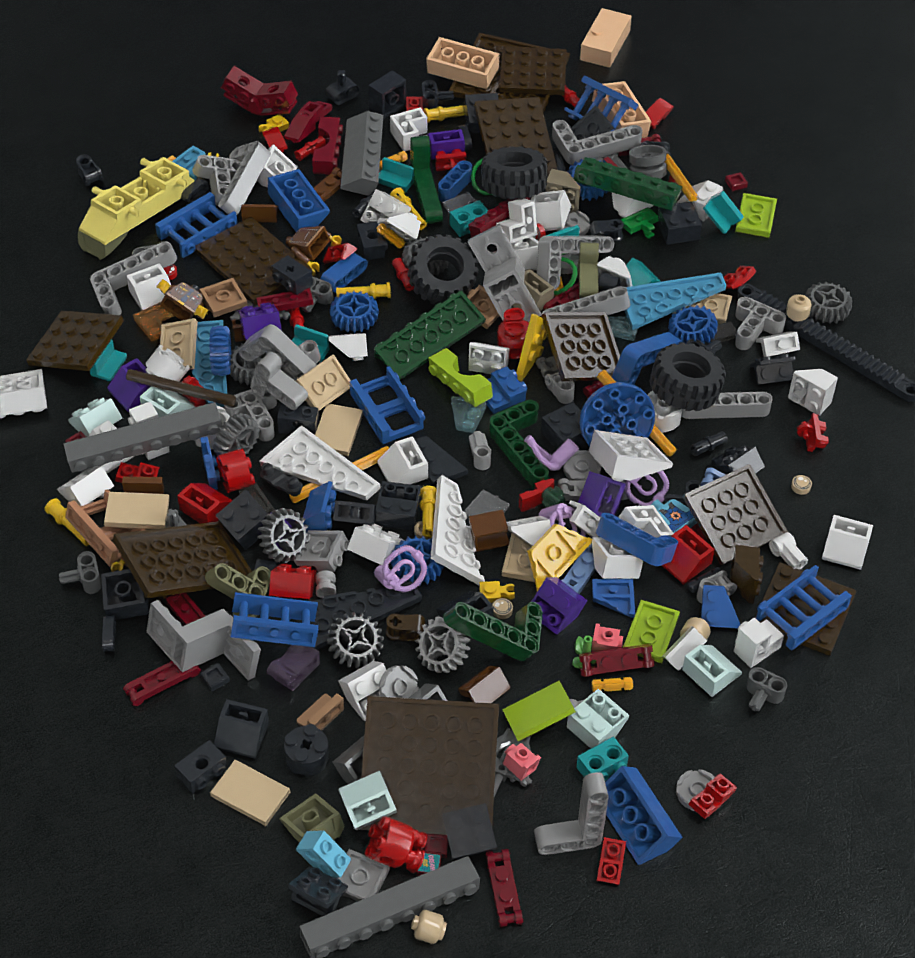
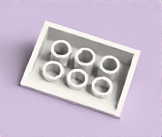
(22, 393)
(627, 455)

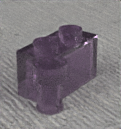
(294, 665)

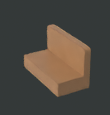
(322, 711)

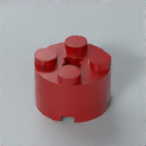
(235, 471)

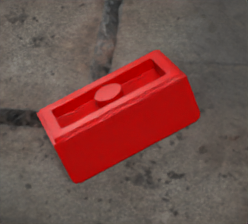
(338, 252)

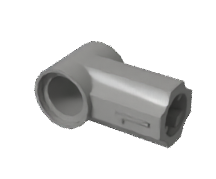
(480, 450)

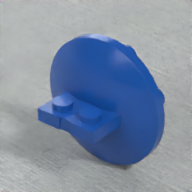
(617, 409)

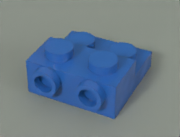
(505, 390)

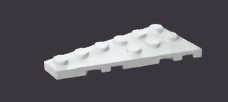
(315, 461)
(451, 537)

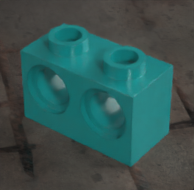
(465, 215)
(599, 758)

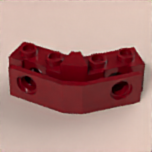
(258, 96)

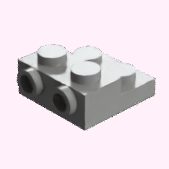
(323, 550)

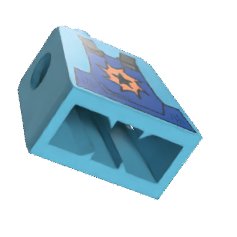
(675, 514)

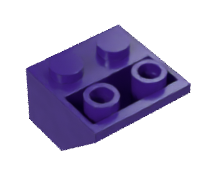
(446, 142)
(257, 318)
(127, 391)
(601, 494)
(558, 604)

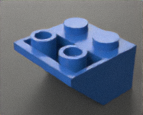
(320, 508)

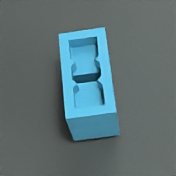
(323, 853)

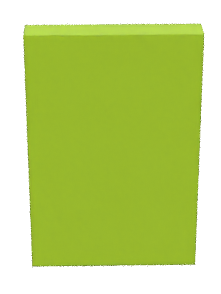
(757, 214)
(653, 626)
(538, 710)

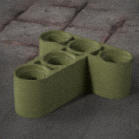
(587, 269)
(245, 584)

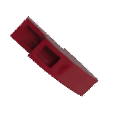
(306, 120)

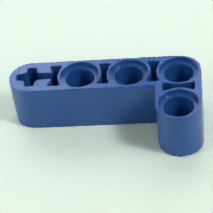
(636, 541)

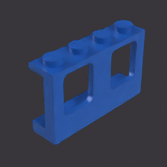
(376, 414)

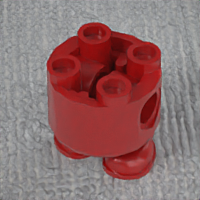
(513, 332)
(396, 844)

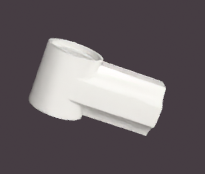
(786, 548)

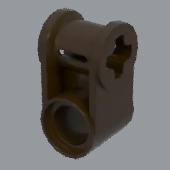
(405, 627)

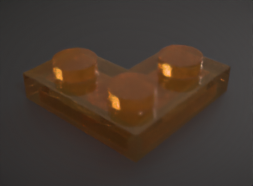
(151, 320)

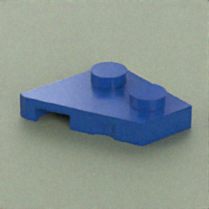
(209, 463)
(615, 594)
(717, 607)

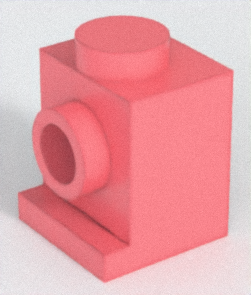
(606, 639)
(520, 760)

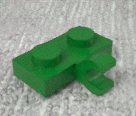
(640, 220)

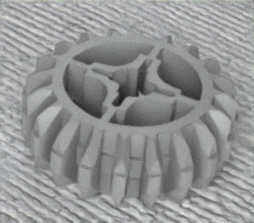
(430, 653)

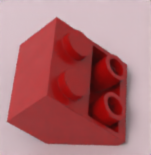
(202, 502)
(690, 556)
(292, 581)

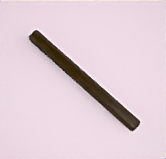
(180, 387)

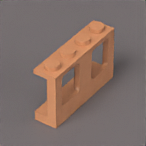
(97, 537)

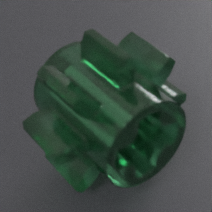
(552, 496)

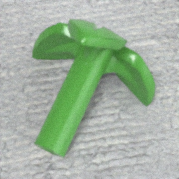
(582, 646)

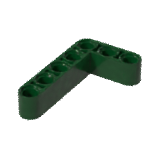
(423, 179)
(504, 431)
(515, 641)

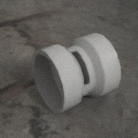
(325, 583)

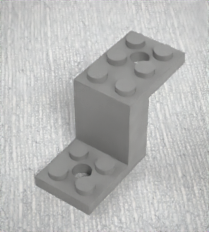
(503, 272)
(201, 640)

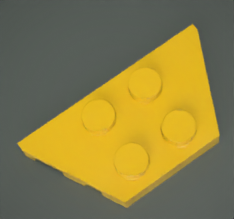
(532, 346)
(555, 552)

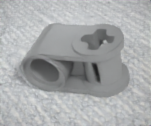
(562, 390)
(718, 579)

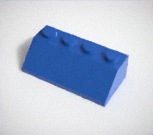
(297, 199)
(639, 816)

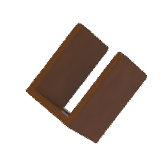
(489, 530)

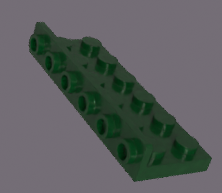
(627, 183)
(429, 334)

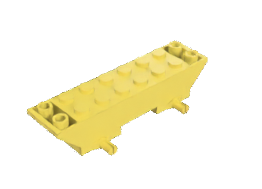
(126, 207)

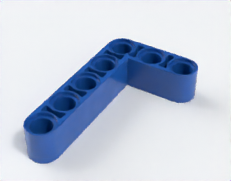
(639, 355)

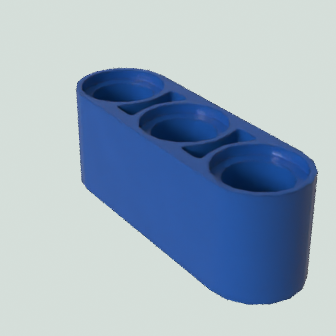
(454, 181)
(345, 271)

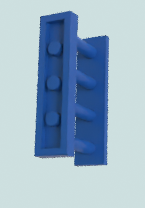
(602, 92)
(190, 213)
(809, 624)
(274, 630)

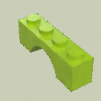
(472, 388)

